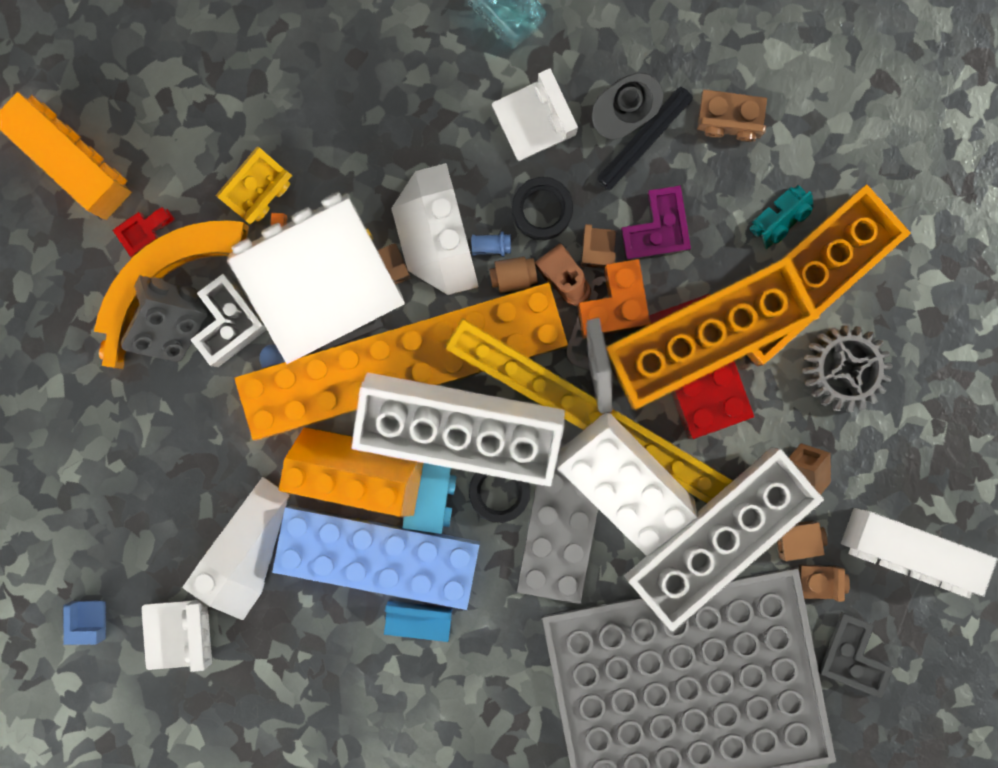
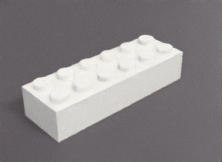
(458, 429)
(724, 538)

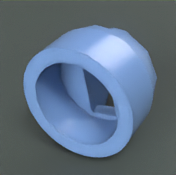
(270, 356)

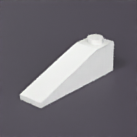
(237, 562)

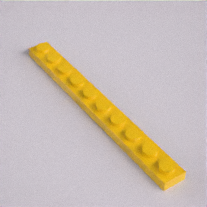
(579, 406)

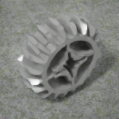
(853, 382)

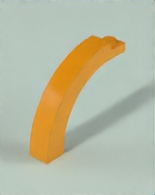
(153, 261)

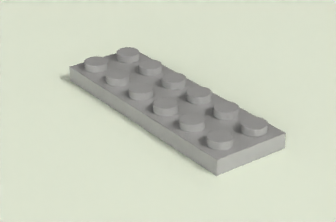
(558, 537)

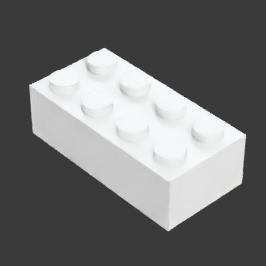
(627, 484)
(925, 554)

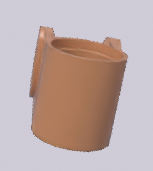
(564, 275)

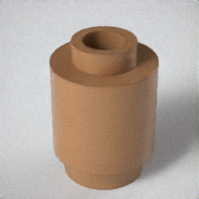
(513, 274)

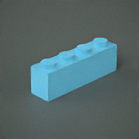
(431, 501)

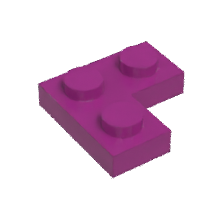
(667, 231)

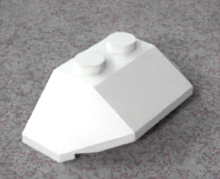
(434, 232)

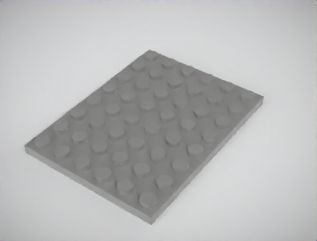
(714, 693)

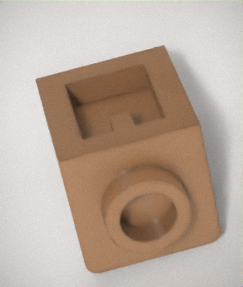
(824, 582)

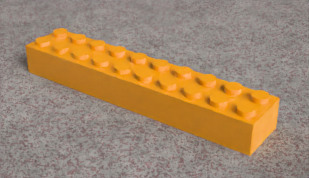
(331, 380)

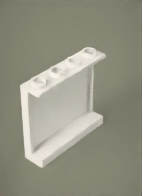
(315, 277)

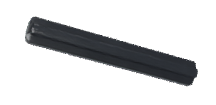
(644, 138)

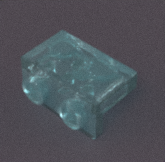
(511, 19)

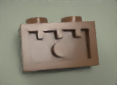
(732, 114)

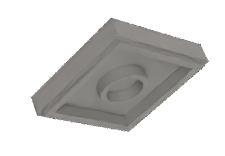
(599, 366)

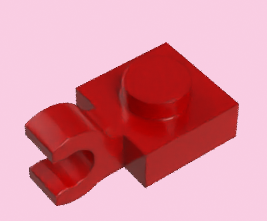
(140, 231)

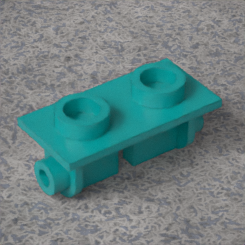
(793, 206)

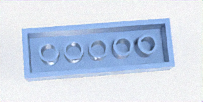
(376, 557)

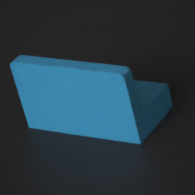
(418, 621)

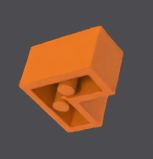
(626, 305)

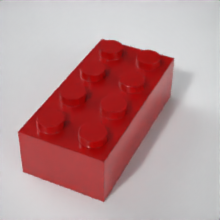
(711, 400)

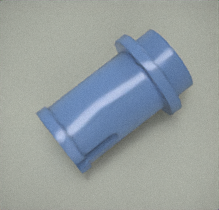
(491, 244)

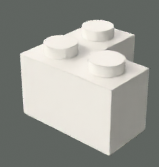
(235, 323)

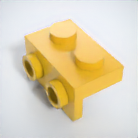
(255, 186)

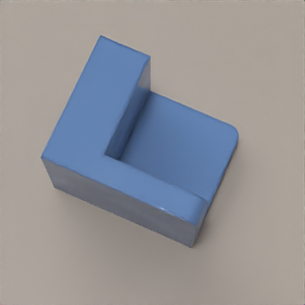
(84, 622)

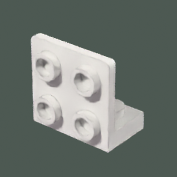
(535, 117)
(177, 635)

